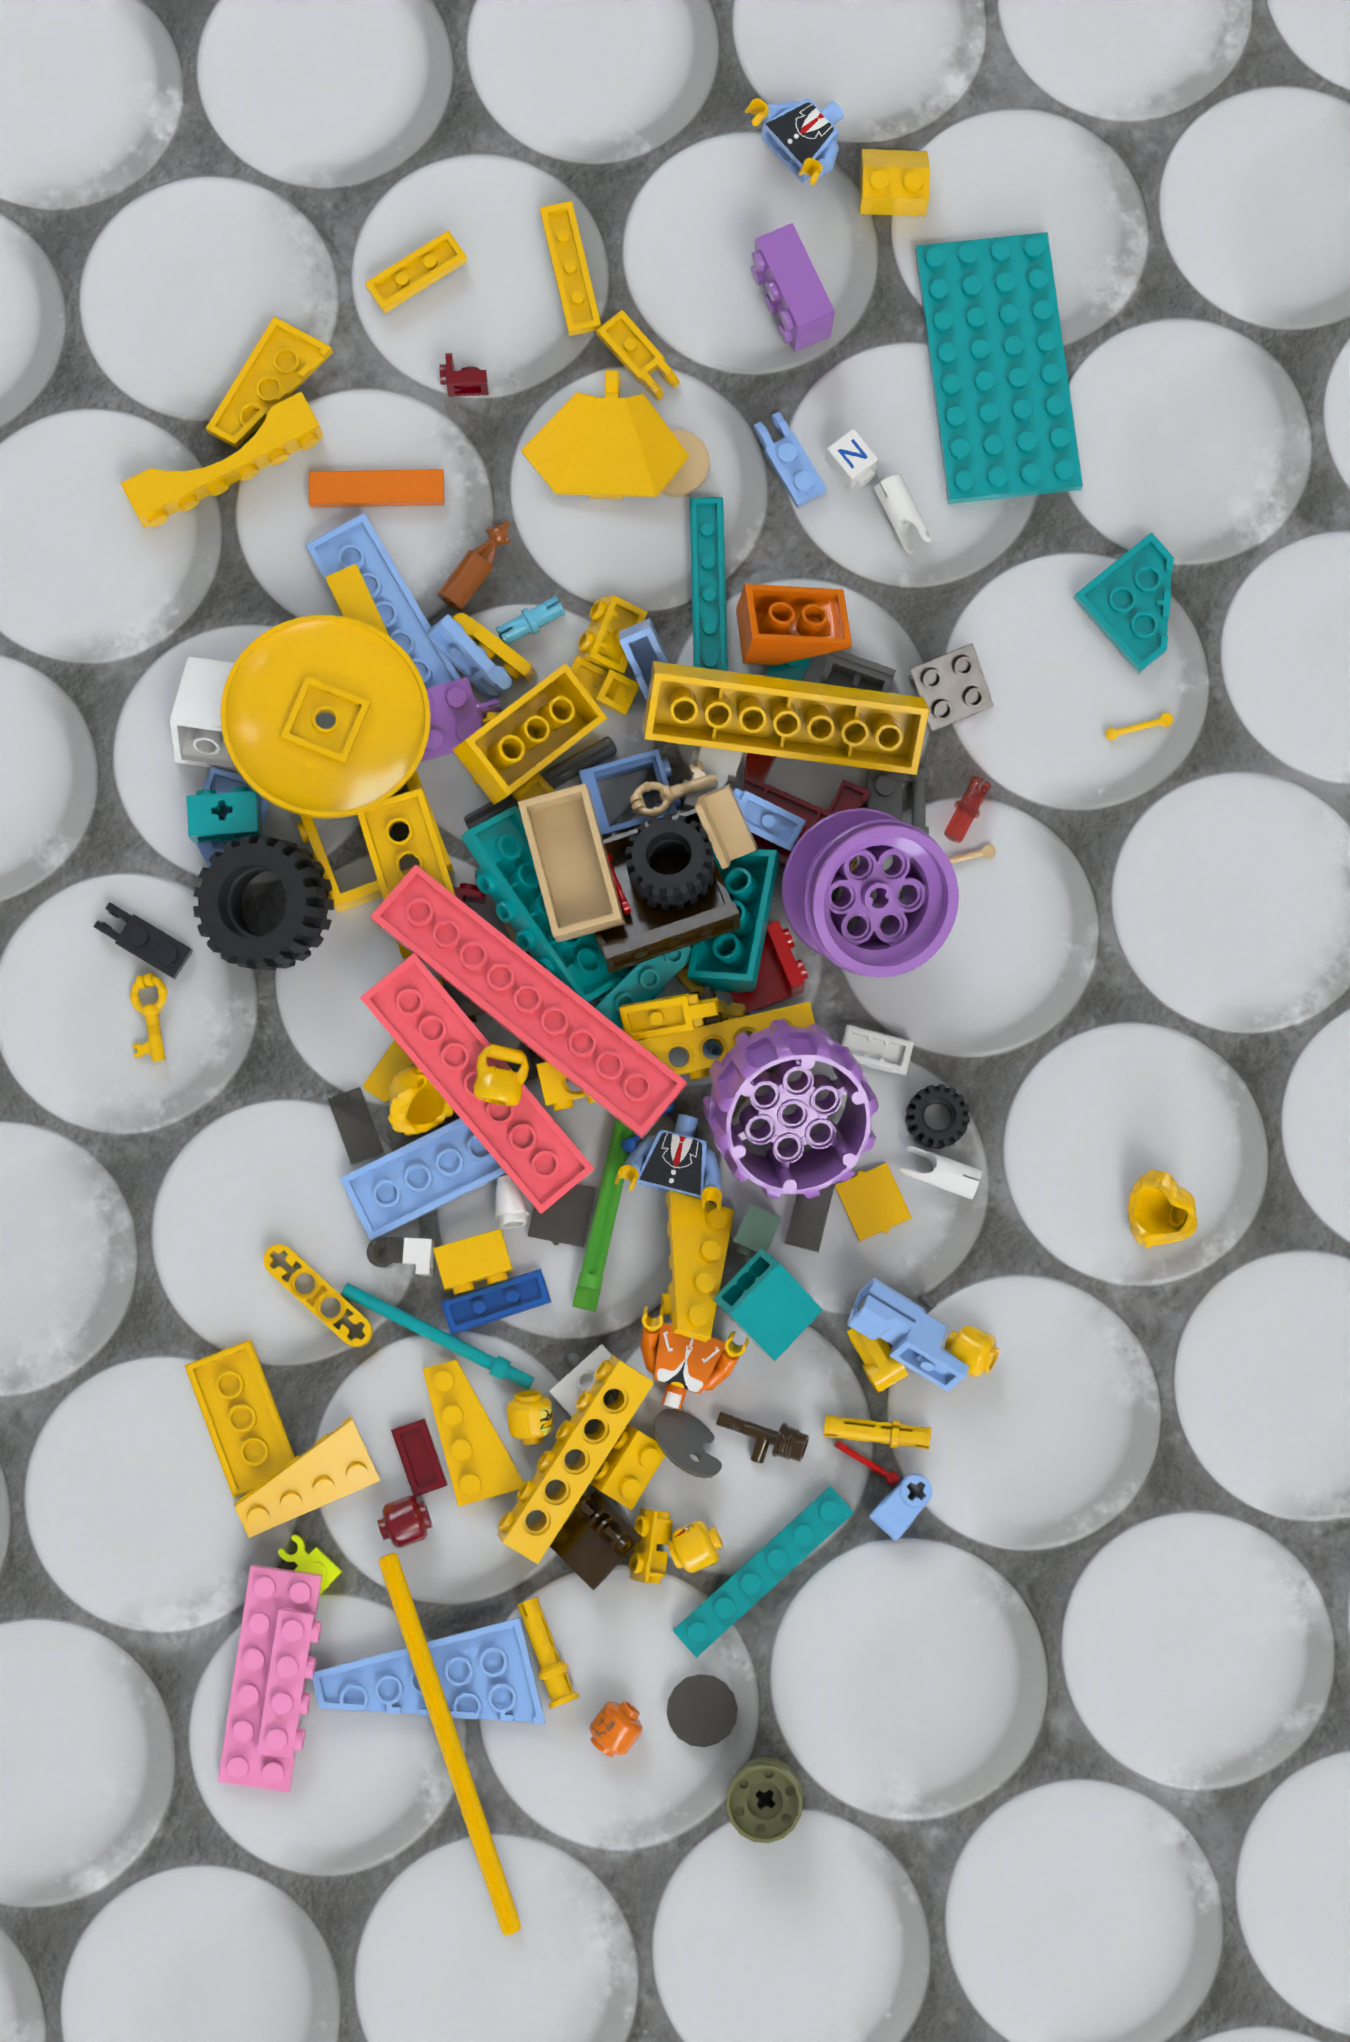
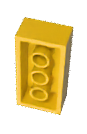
(529, 734)

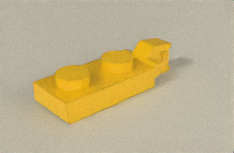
(666, 1015)

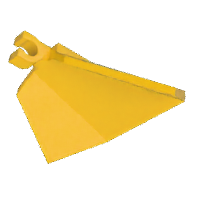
(606, 447)

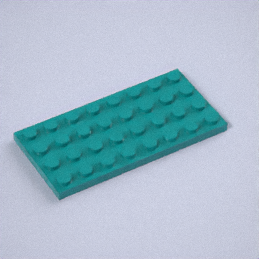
(998, 368)

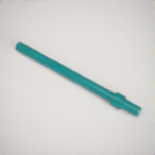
(498, 1367)

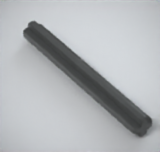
(553, 776)

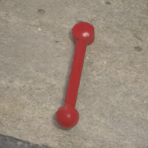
(623, 901)
(891, 1477)

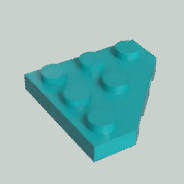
(1133, 602)

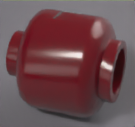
(405, 1521)

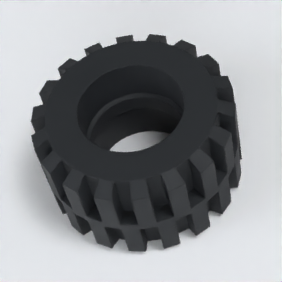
(664, 837)

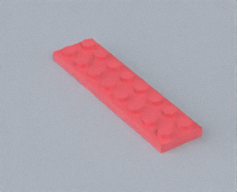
(446, 1051)

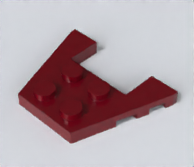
(755, 774)

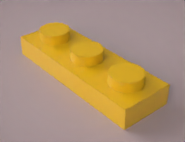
(416, 272)

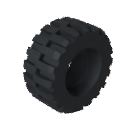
(222, 901)

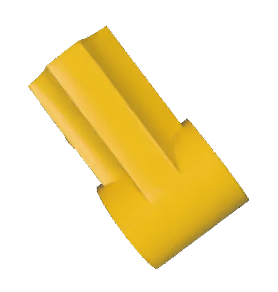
(878, 1365)

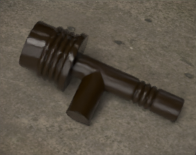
(787, 1442)

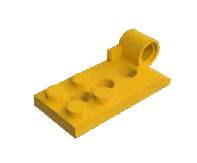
(421, 842)

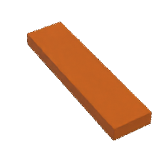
(376, 488)

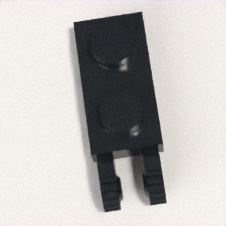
(147, 942)

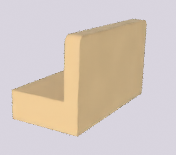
(725, 825)

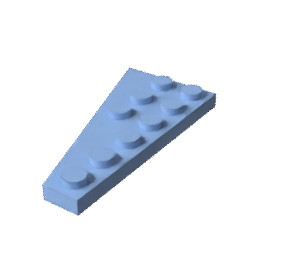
(480, 1670)

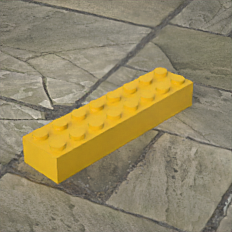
(785, 718)

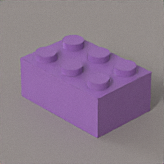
(792, 288)

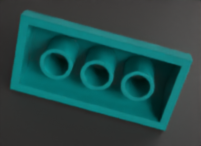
(734, 958)

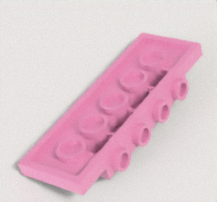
(271, 1678)

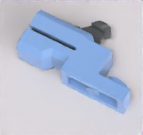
(906, 1326)

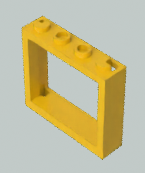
(369, 891)

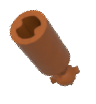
(473, 569)

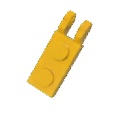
(636, 353)
(493, 646)

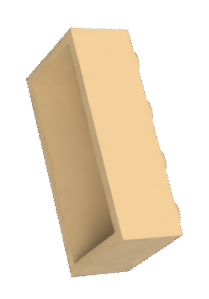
(571, 862)

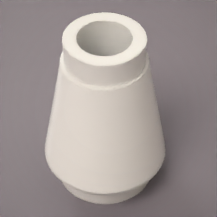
(510, 1204)

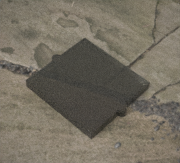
(565, 1219)

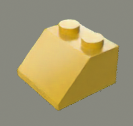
(894, 182)

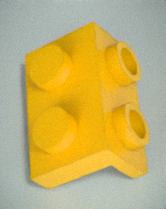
(628, 1467)

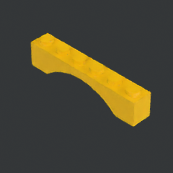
(161, 493)

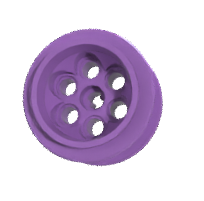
(916, 921)

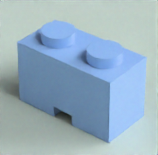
(641, 649)

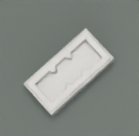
(878, 1049)
(579, 1379)

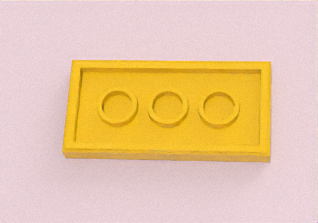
(240, 1416)

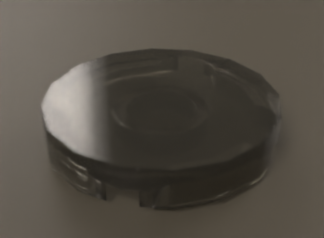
(702, 1710)

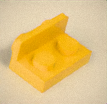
(601, 640)

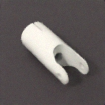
(901, 510)
(946, 1174)

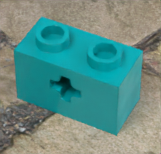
(206, 805)

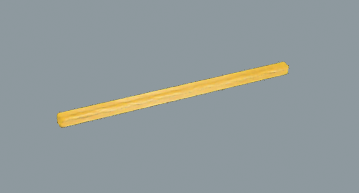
(449, 1744)

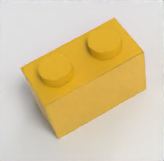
(473, 1261)

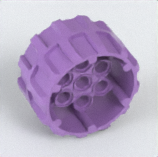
(834, 1148)

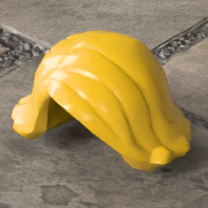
(415, 1103)
(1160, 1210)

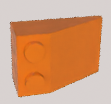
(790, 623)

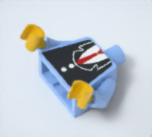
(800, 135)
(675, 1163)

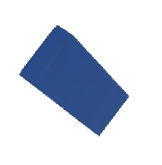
(496, 1301)

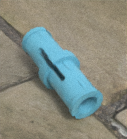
(530, 621)

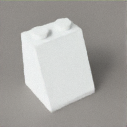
(196, 715)

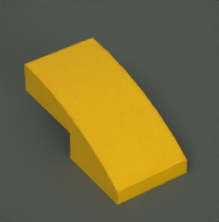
(605, 687)

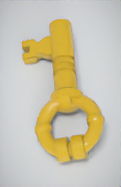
(151, 1012)

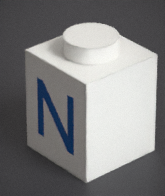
(852, 460)

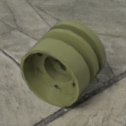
(765, 1821)

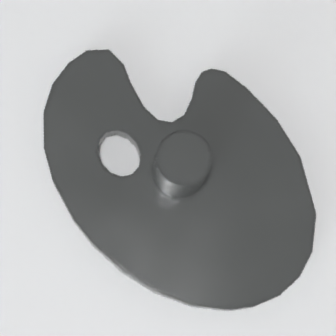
(683, 1435)

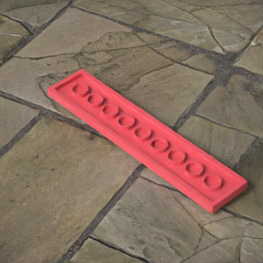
(529, 1001)

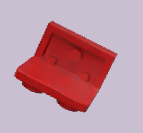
(779, 973)

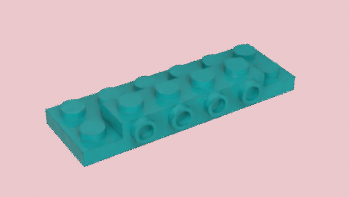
(512, 882)

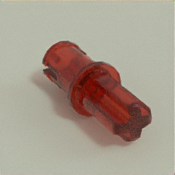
(966, 809)

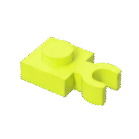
(314, 1562)

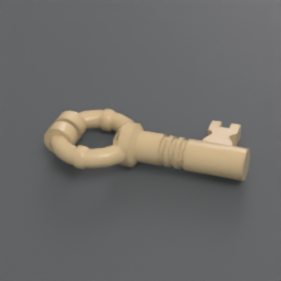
(670, 793)

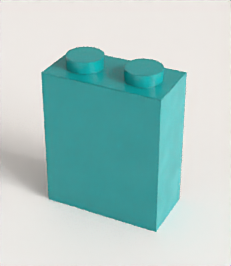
(767, 1304)

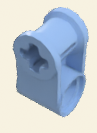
(897, 1511)

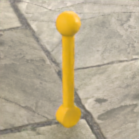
(1165, 720)

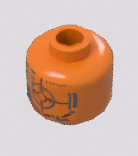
(616, 1728)

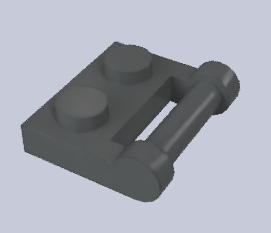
(887, 794)

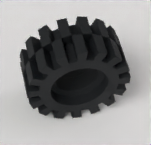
(956, 1107)

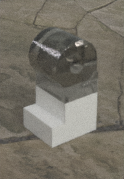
(392, 1251)

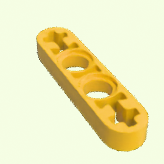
(315, 1298)

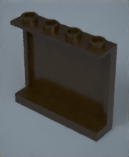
(657, 932)

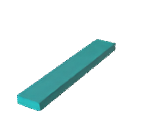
(708, 583)

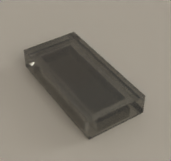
(356, 1125)
(809, 1220)

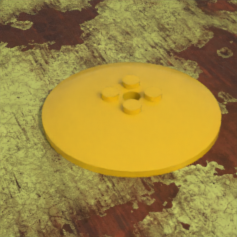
(334, 669)

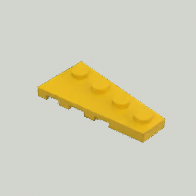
(269, 376)
(697, 1261)
(471, 1445)
(319, 1476)

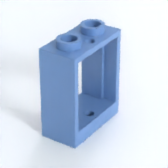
(622, 767)

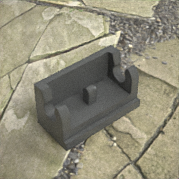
(855, 672)

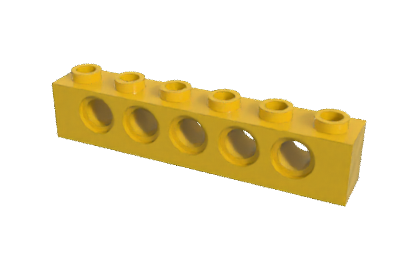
(613, 1418)

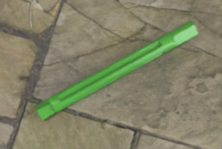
(603, 1221)

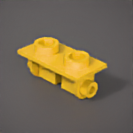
(646, 1562)

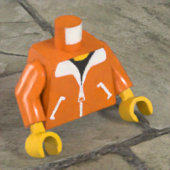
(684, 1361)

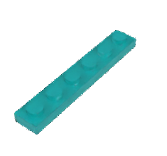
(763, 1571)

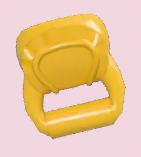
(497, 1084)

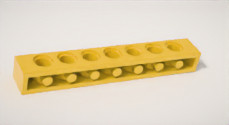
(557, 1093)

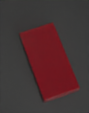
(419, 1457)

